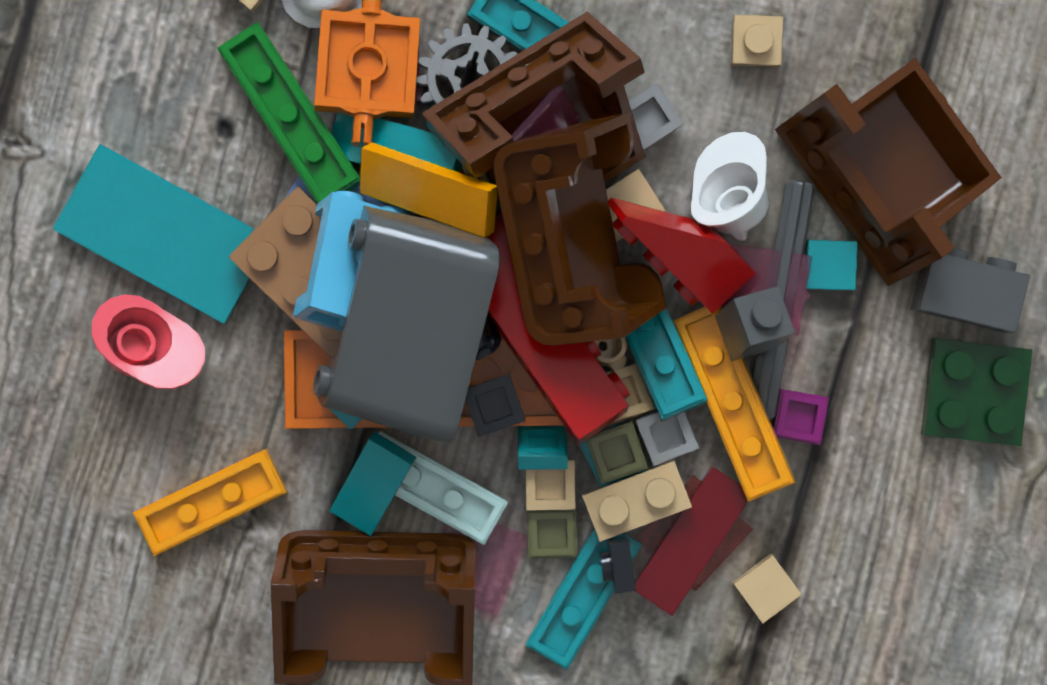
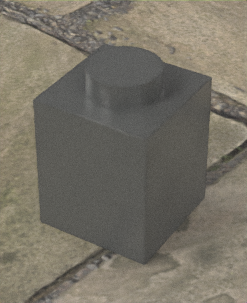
(754, 323)

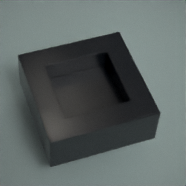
(494, 405)
(617, 565)

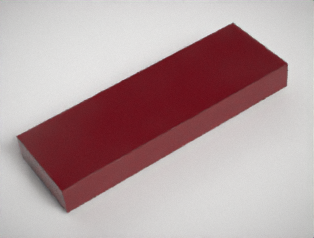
(691, 541)

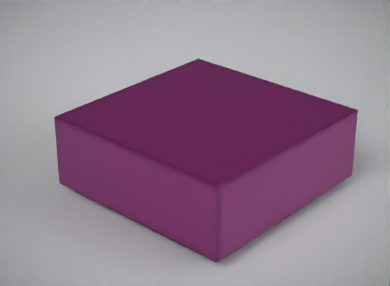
(800, 416)

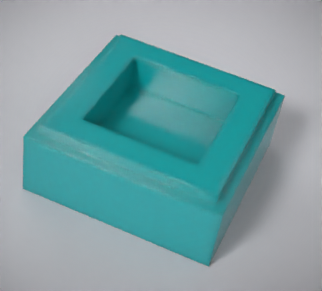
(832, 264)
(542, 447)

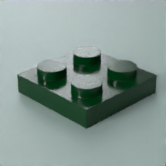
(976, 392)

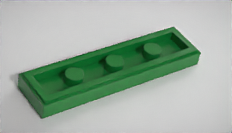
(288, 113)

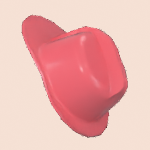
(147, 342)

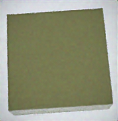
(616, 452)
(552, 534)

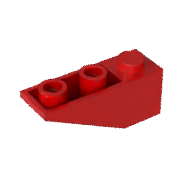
(694, 253)

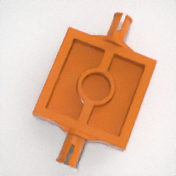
(367, 66)

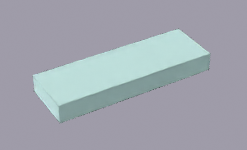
(449, 496)

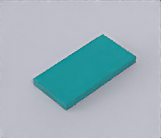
(157, 232)

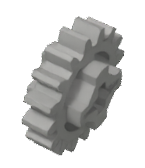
(448, 69)

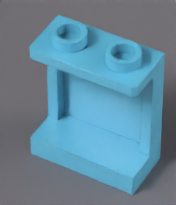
(333, 263)

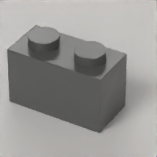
(972, 291)

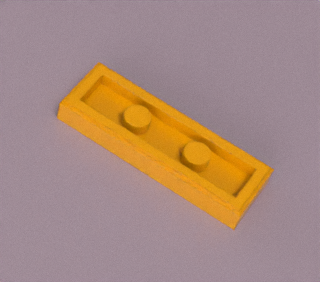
(428, 189)
(210, 502)

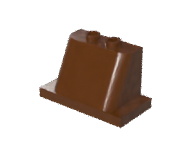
(577, 57)
(891, 167)

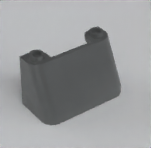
(410, 324)

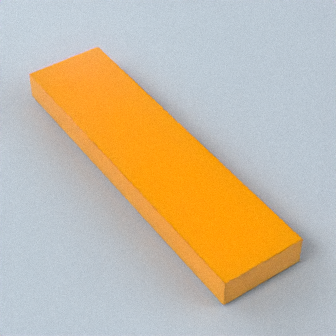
(735, 407)

